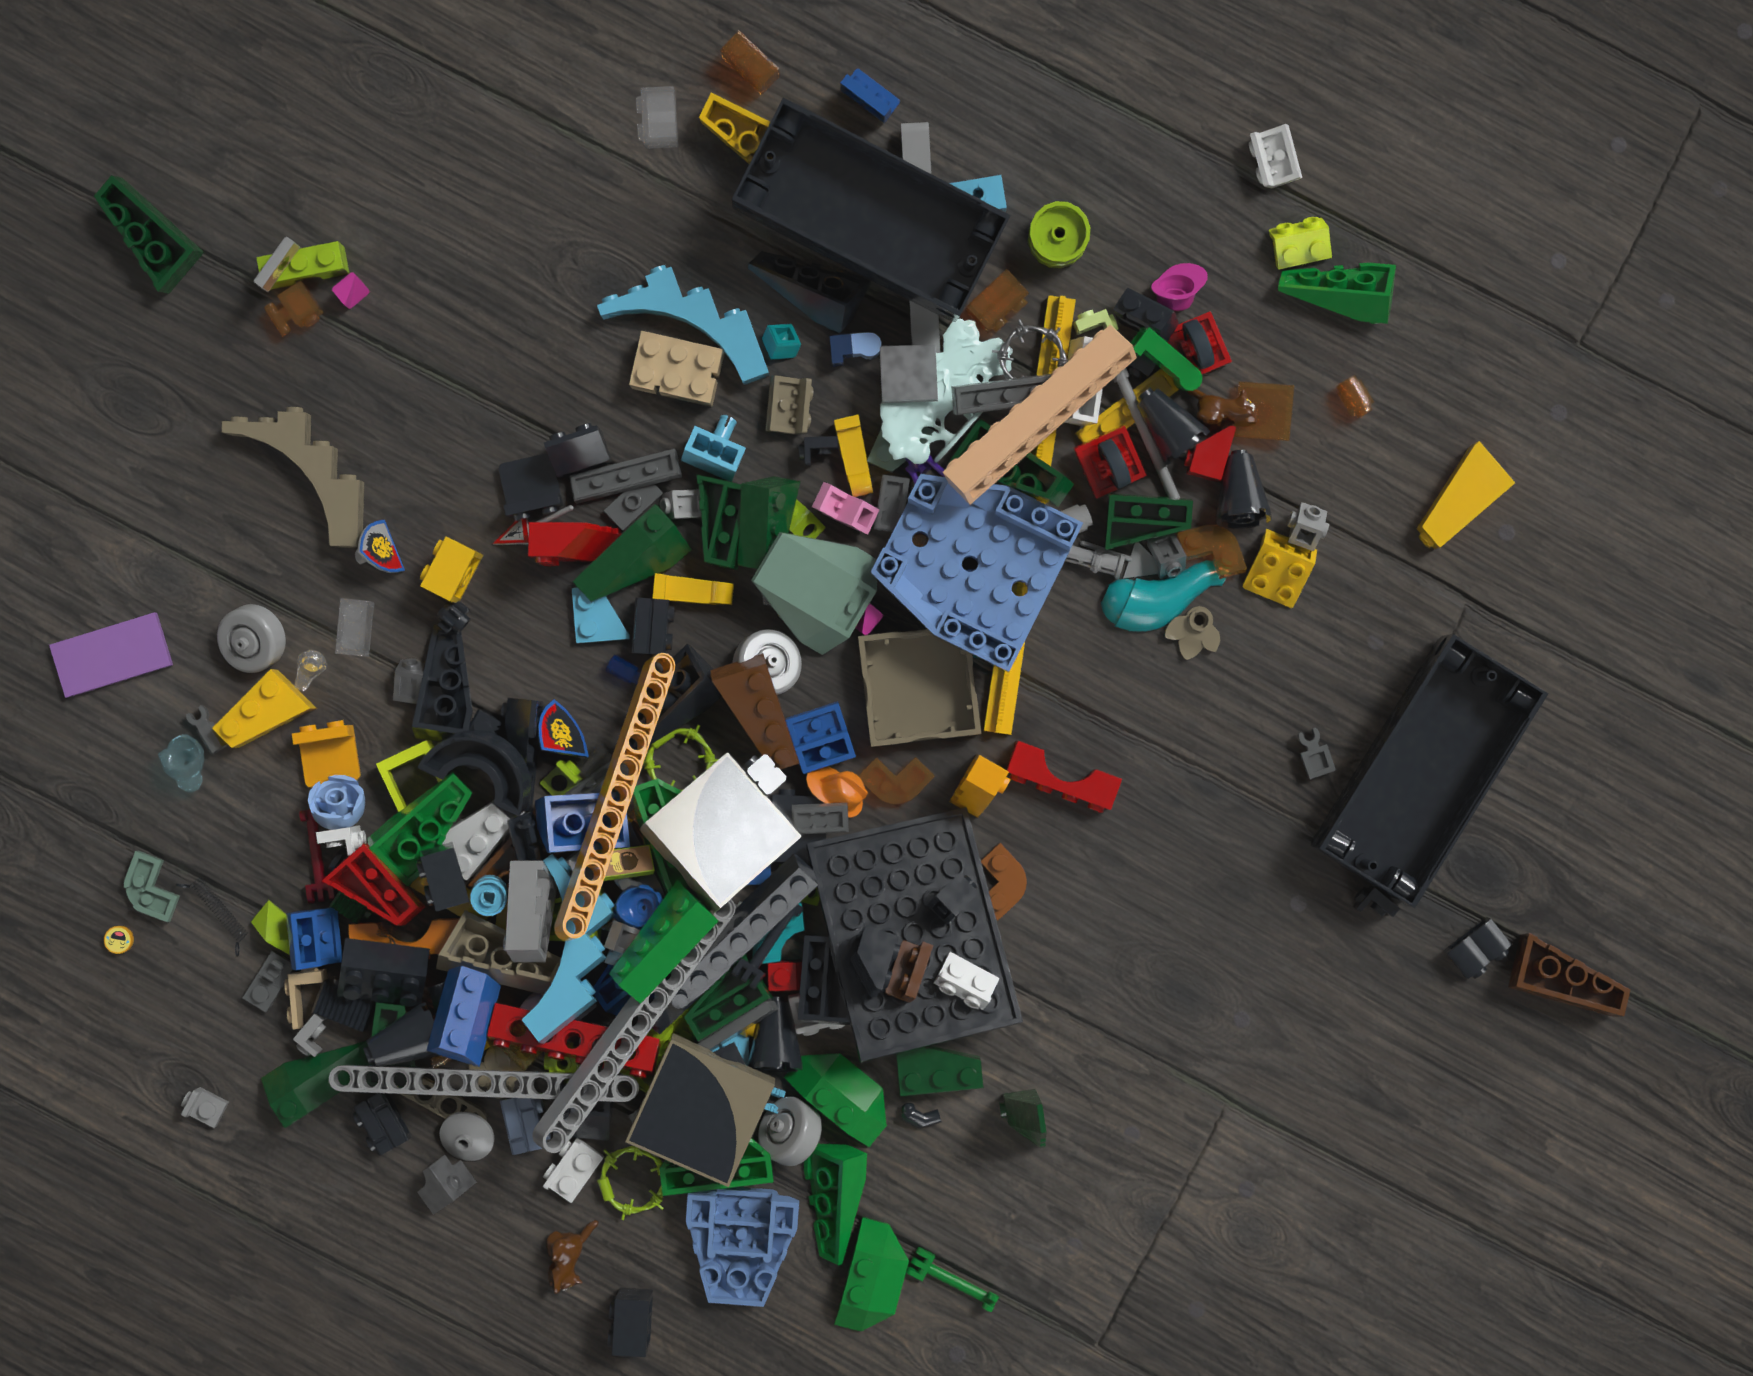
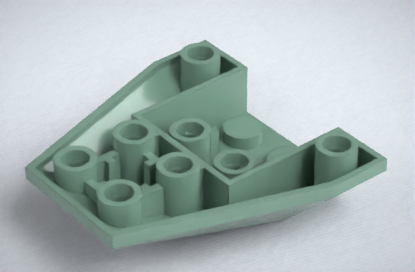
(817, 587)

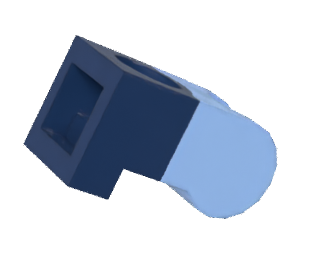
(854, 345)

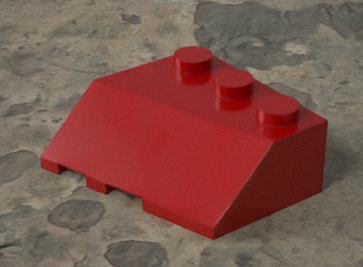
(568, 541)

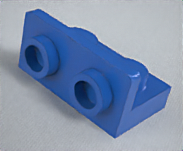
(869, 95)

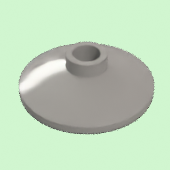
(470, 1128)

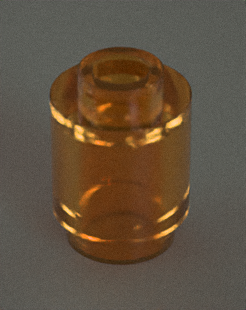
(1355, 397)

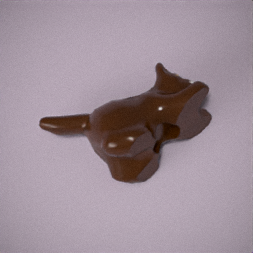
(1217, 411)
(564, 1253)

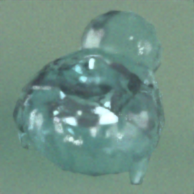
(179, 750)

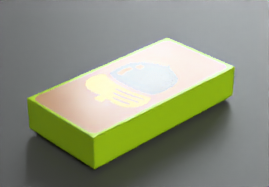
(630, 863)

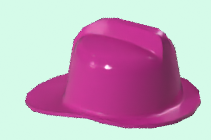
(1179, 285)

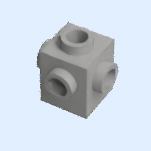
(1307, 526)

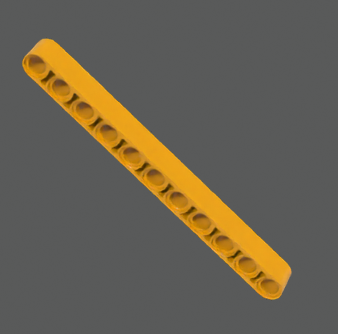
(607, 805)

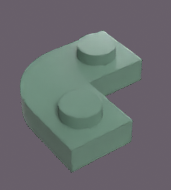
(142, 890)

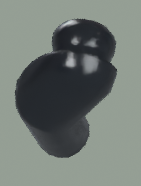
(918, 1119)

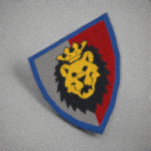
(378, 548)

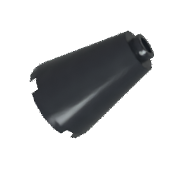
(1169, 424)
(1242, 495)
(403, 1039)
(776, 1042)

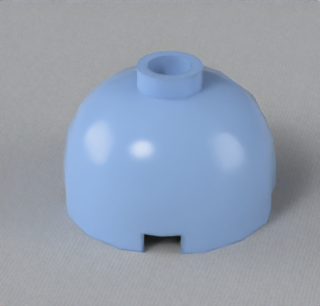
(337, 802)

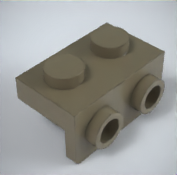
(789, 405)

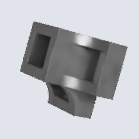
(618, 941)
(445, 1183)

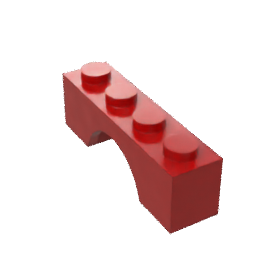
(1096, 788)

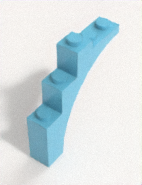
(697, 309)
(568, 994)

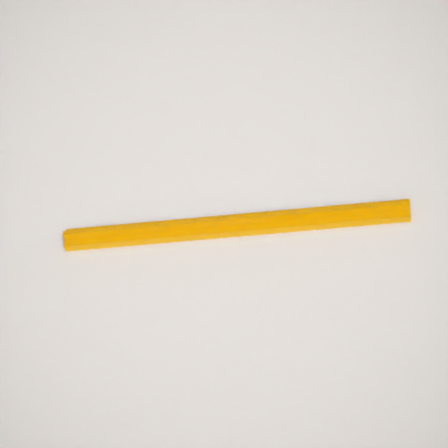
(1003, 683)

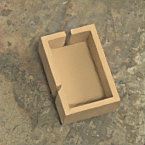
(677, 367)

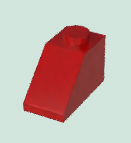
(1210, 456)
(784, 975)

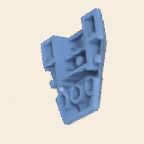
(740, 1241)

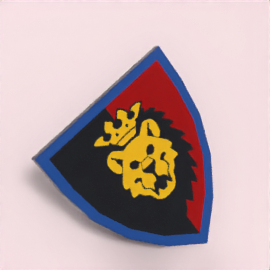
(559, 733)

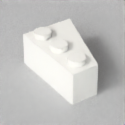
(478, 837)

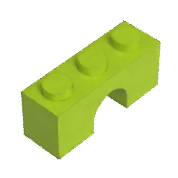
(315, 261)

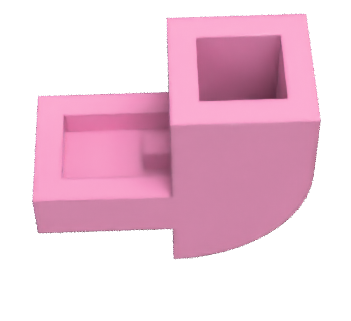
(845, 508)

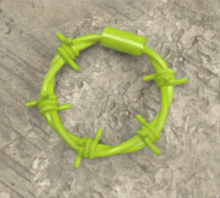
(691, 734)
(606, 1189)

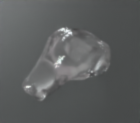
(309, 666)

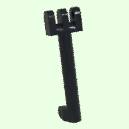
(752, 967)

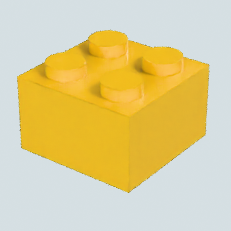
(450, 569)

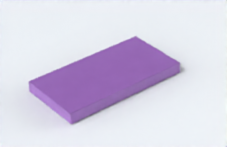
(111, 655)

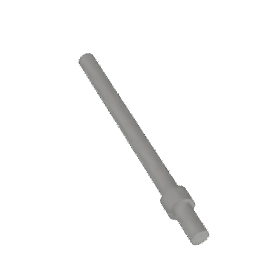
(1131, 401)

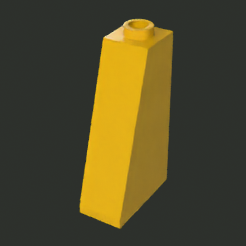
(1468, 492)

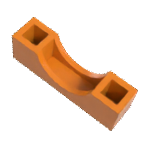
(434, 938)

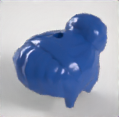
(630, 906)

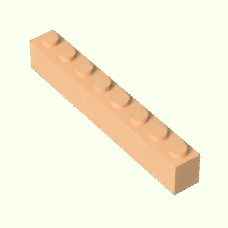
(1039, 414)

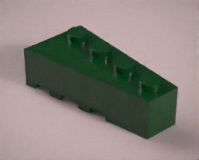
(154, 239)

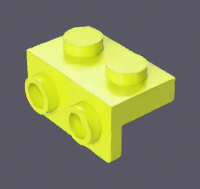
(1301, 242)

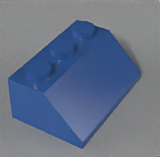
(565, 820)
(464, 1015)

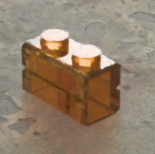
(750, 62)
(997, 302)

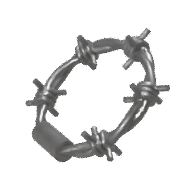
(1020, 331)

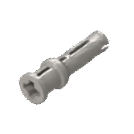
(1096, 560)

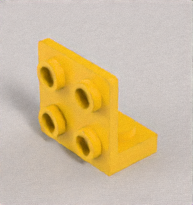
(1280, 569)

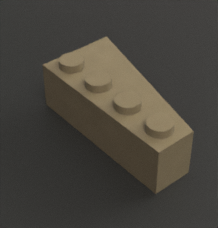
(480, 947)

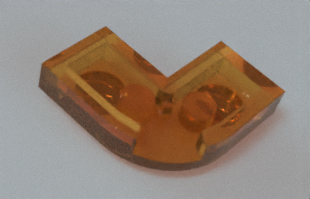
(1218, 543)
(896, 788)

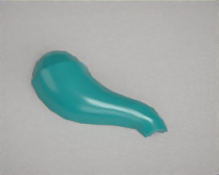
(1153, 604)

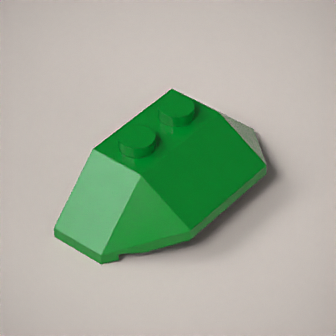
(647, 801)
(842, 1094)
(752, 1170)
(872, 1277)

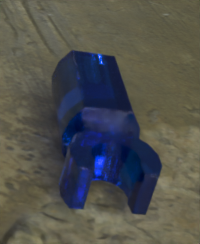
(623, 670)

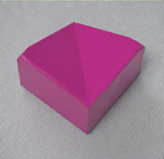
(350, 290)
(869, 620)

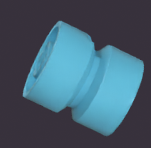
(489, 895)

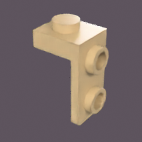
(293, 989)

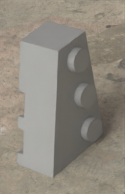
(529, 911)

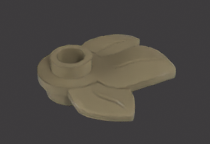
(1191, 636)
(496, 1060)

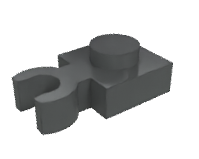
(1317, 758)

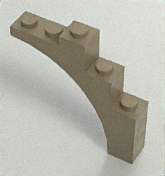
(292, 435)

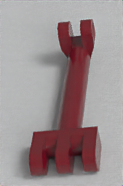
(317, 862)

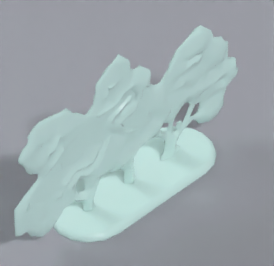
(957, 365)

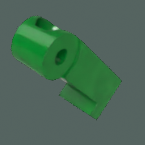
(1183, 372)

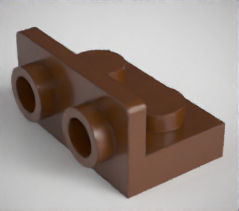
(908, 970)

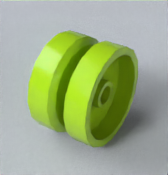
(1058, 251)

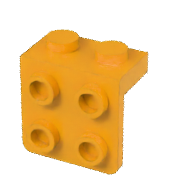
(327, 752)

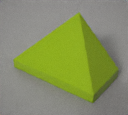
(272, 926)

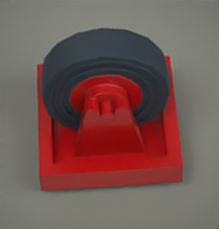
(1201, 343)
(1109, 461)

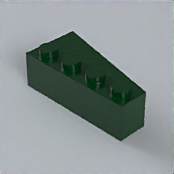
(1028, 476)

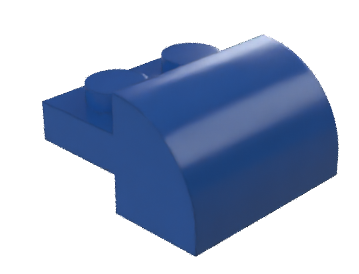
(820, 737)
(314, 938)

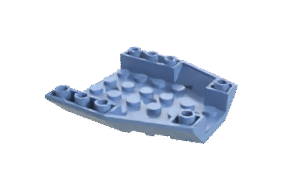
(1009, 539)

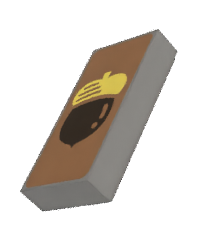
(276, 264)

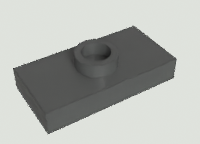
(891, 502)
(632, 505)
(820, 818)

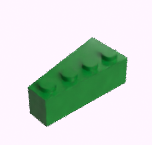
(663, 942)

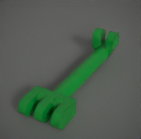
(926, 1267)

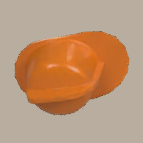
(837, 787)

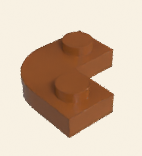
(1010, 879)

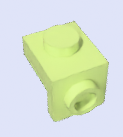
(1089, 321)

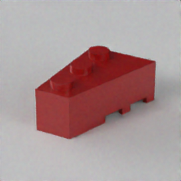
(375, 886)

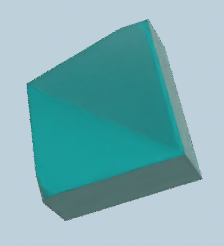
(781, 341)

